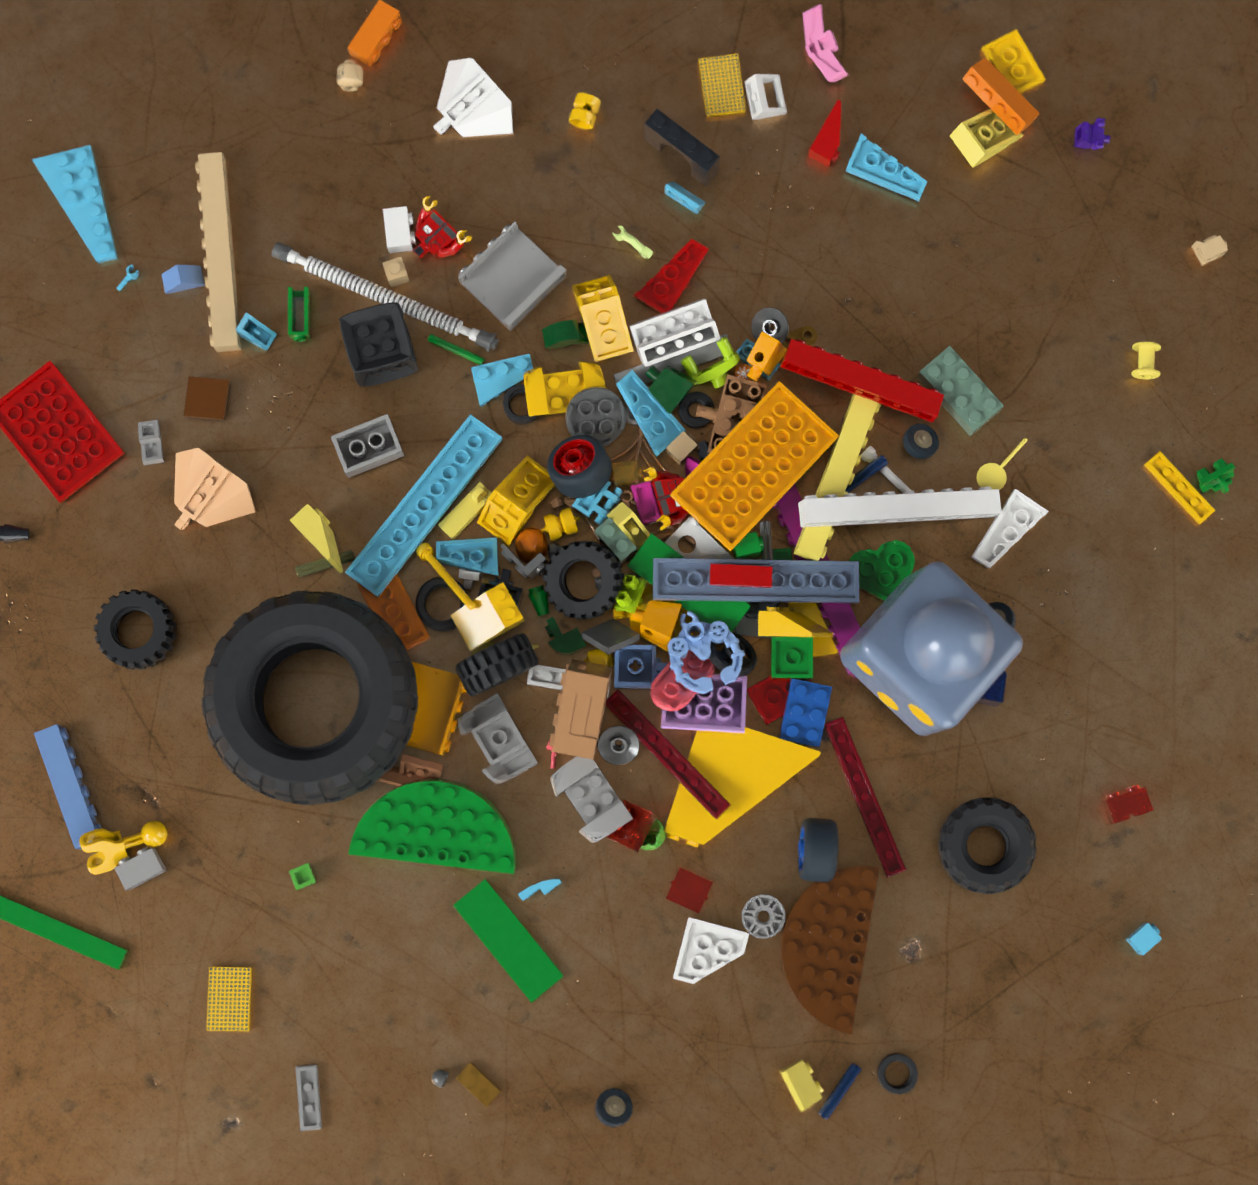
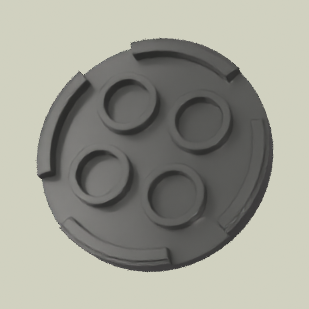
(596, 414)

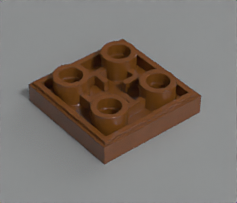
(206, 398)

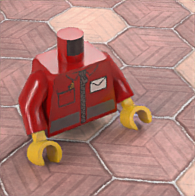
(436, 234)
(663, 486)

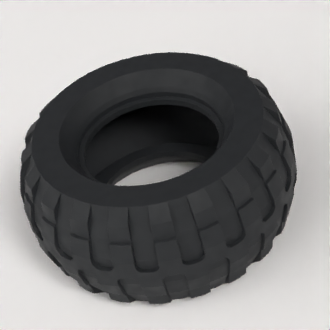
(238, 681)

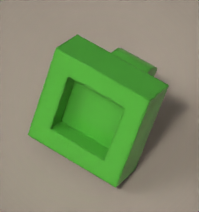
(302, 876)

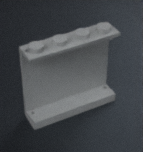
(511, 276)

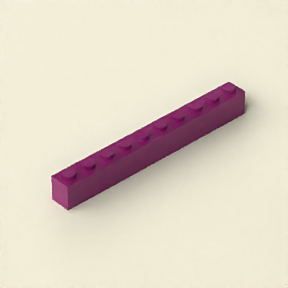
(839, 615)

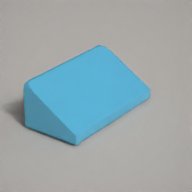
(684, 197)

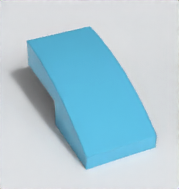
(545, 886)

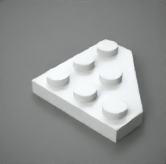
(707, 949)

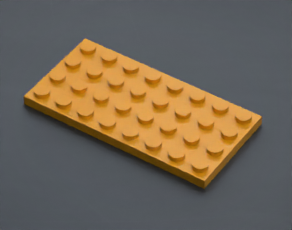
(754, 466)

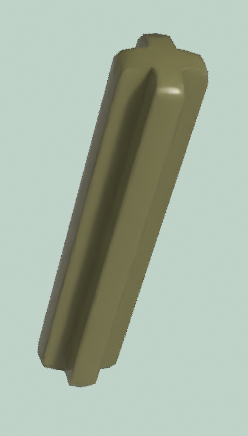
(322, 564)

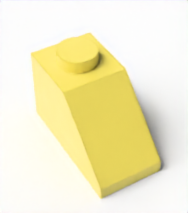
(629, 524)

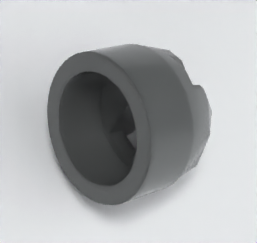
(553, 548)
(439, 1078)

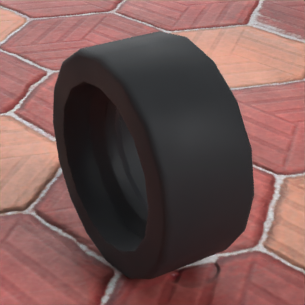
(507, 408)
(897, 1089)

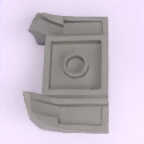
(497, 739)
(591, 797)

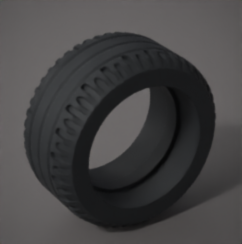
(420, 604)

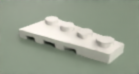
(1016, 519)

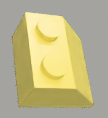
(801, 1085)

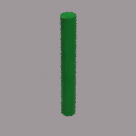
(456, 349)

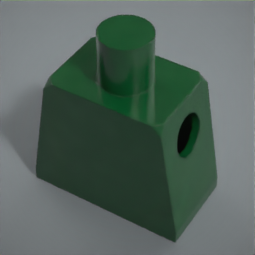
(669, 386)

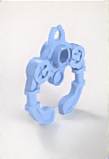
(700, 645)

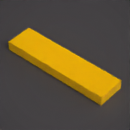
(1179, 487)

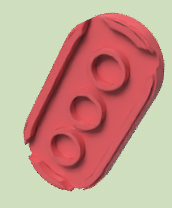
(672, 695)

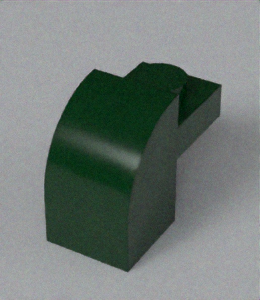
(564, 333)
(565, 644)

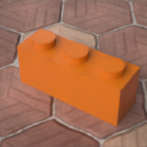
(375, 33)

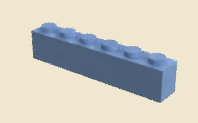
(67, 782)

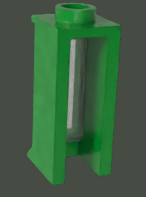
(299, 314)

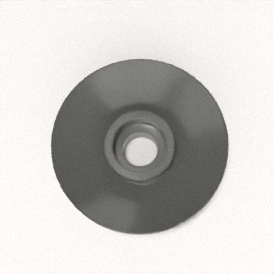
(763, 320)
(621, 753)

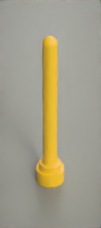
(426, 553)

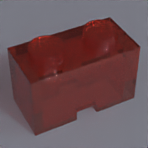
(1120, 806)

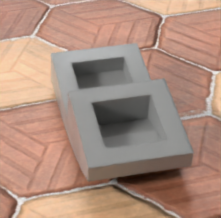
(150, 442)

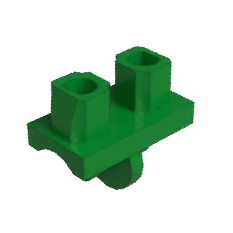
(1217, 480)

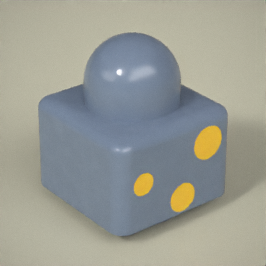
(931, 649)

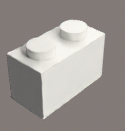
(398, 229)

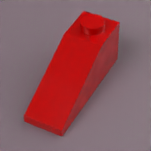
(828, 139)

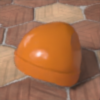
(530, 543)

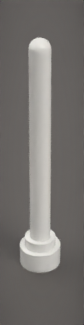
(869, 455)

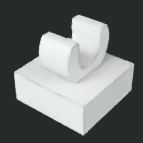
(469, 576)

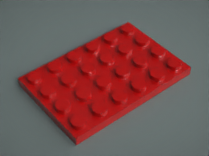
(56, 432)

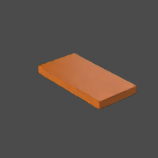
(398, 611)

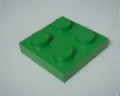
(792, 657)

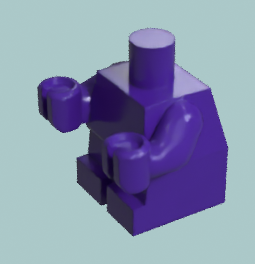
(1091, 135)

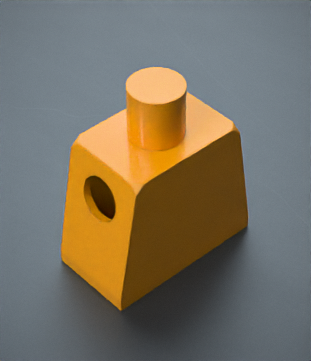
(764, 356)
(658, 620)

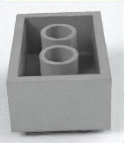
(367, 446)

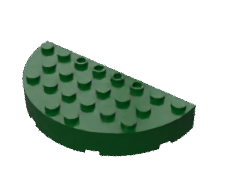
(436, 825)

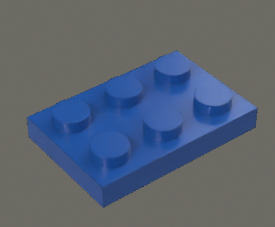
(805, 712)

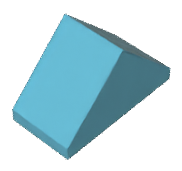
(255, 332)

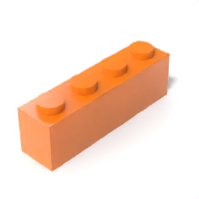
(1001, 96)

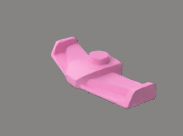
(821, 45)

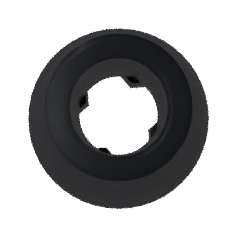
(12, 533)

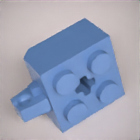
(645, 657)

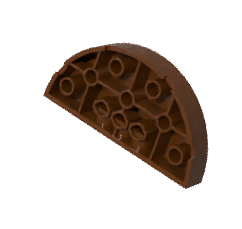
(827, 945)

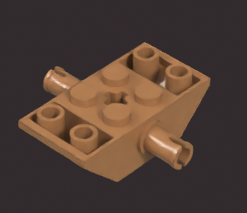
(737, 400)

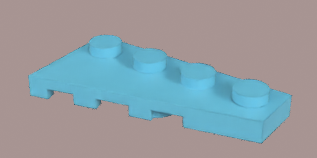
(884, 170)
(655, 422)

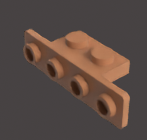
(412, 770)

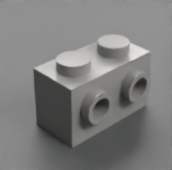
(140, 868)

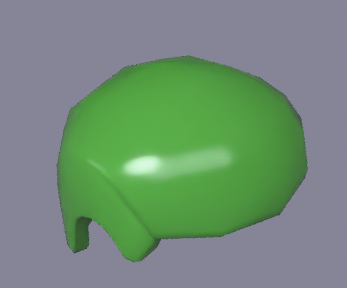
(655, 836)

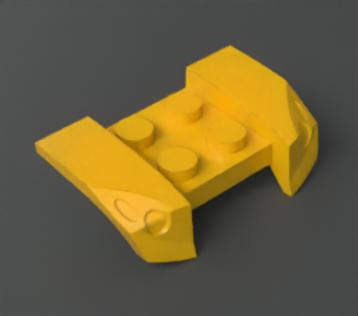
(552, 392)

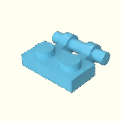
(590, 503)

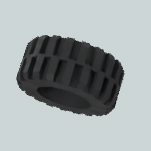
(556, 579)
(113, 614)
(496, 664)

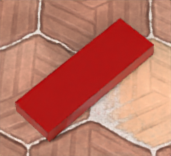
(740, 575)

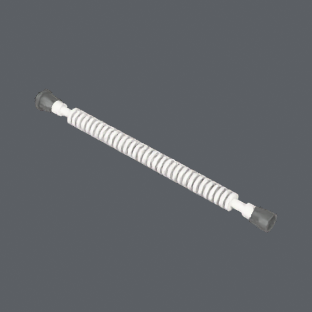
(381, 294)

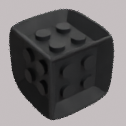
(378, 344)

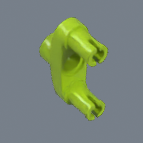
(717, 372)

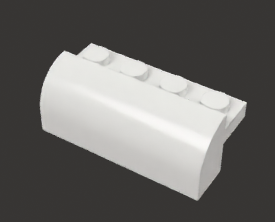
(674, 332)

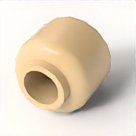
(349, 75)

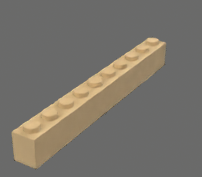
(219, 252)

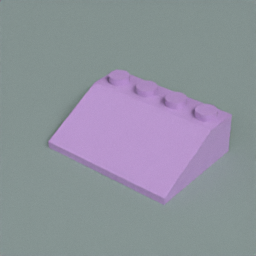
(716, 711)

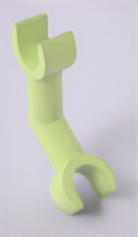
(644, 251)

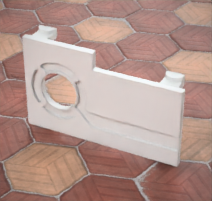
(705, 545)

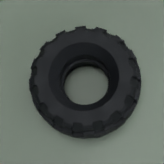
(1018, 838)

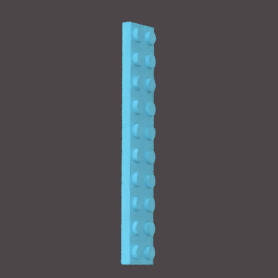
(423, 505)

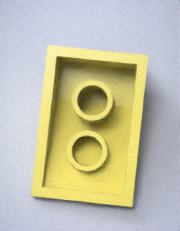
(983, 137)
(316, 530)

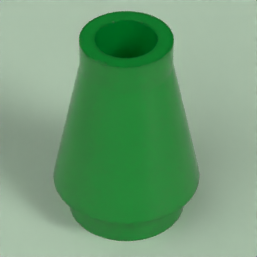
(539, 600)

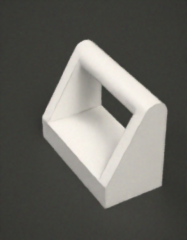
(757, 96)

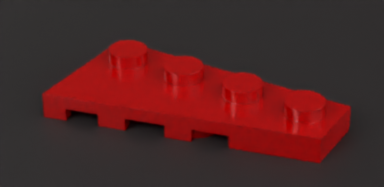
(670, 282)

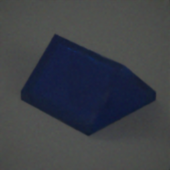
(995, 694)

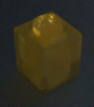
(626, 473)

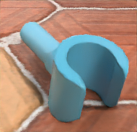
(128, 277)

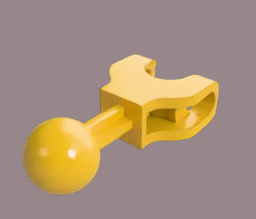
(112, 847)

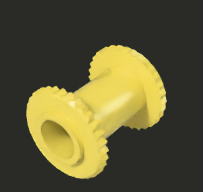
(1146, 356)

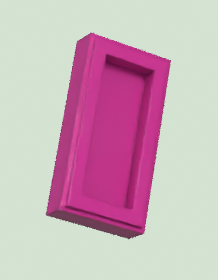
(645, 502)

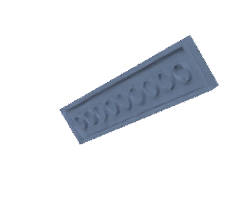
(791, 581)

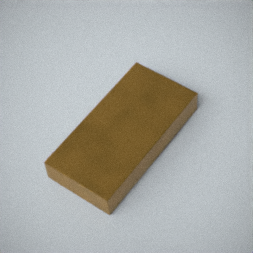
(478, 1084)

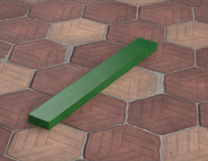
(61, 933)

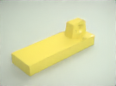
(465, 511)

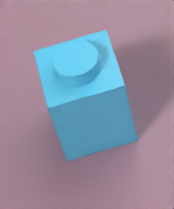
(1144, 938)

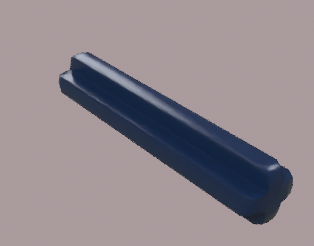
(867, 472)
(839, 1091)

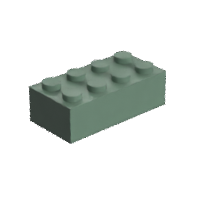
(964, 393)

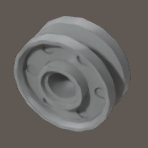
(772, 907)

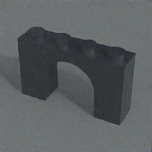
(662, 130)

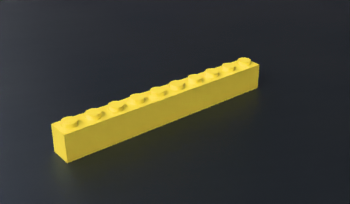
(839, 471)

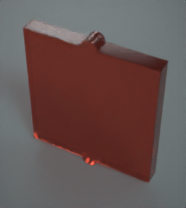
(689, 890)

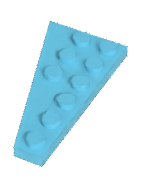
(77, 187)

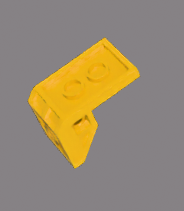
(603, 317)
(515, 500)

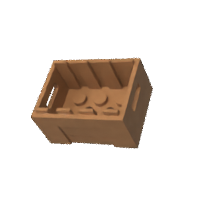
(580, 708)

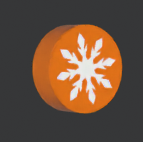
(741, 371)

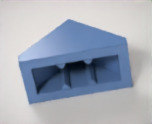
(182, 278)

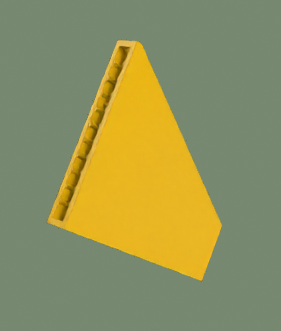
(742, 770)

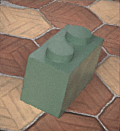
(615, 540)

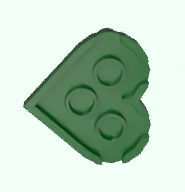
(885, 568)

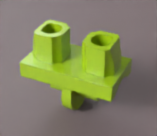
(631, 594)

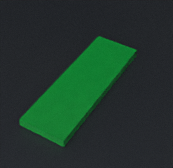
(707, 611)
(508, 940)

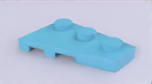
(499, 376)
(470, 554)

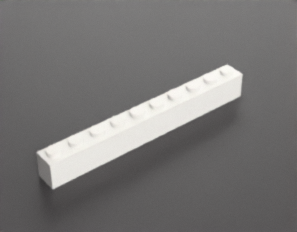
(899, 507)

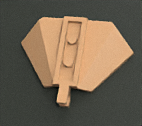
(208, 490)

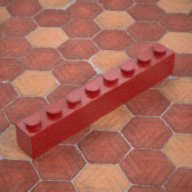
(862, 380)

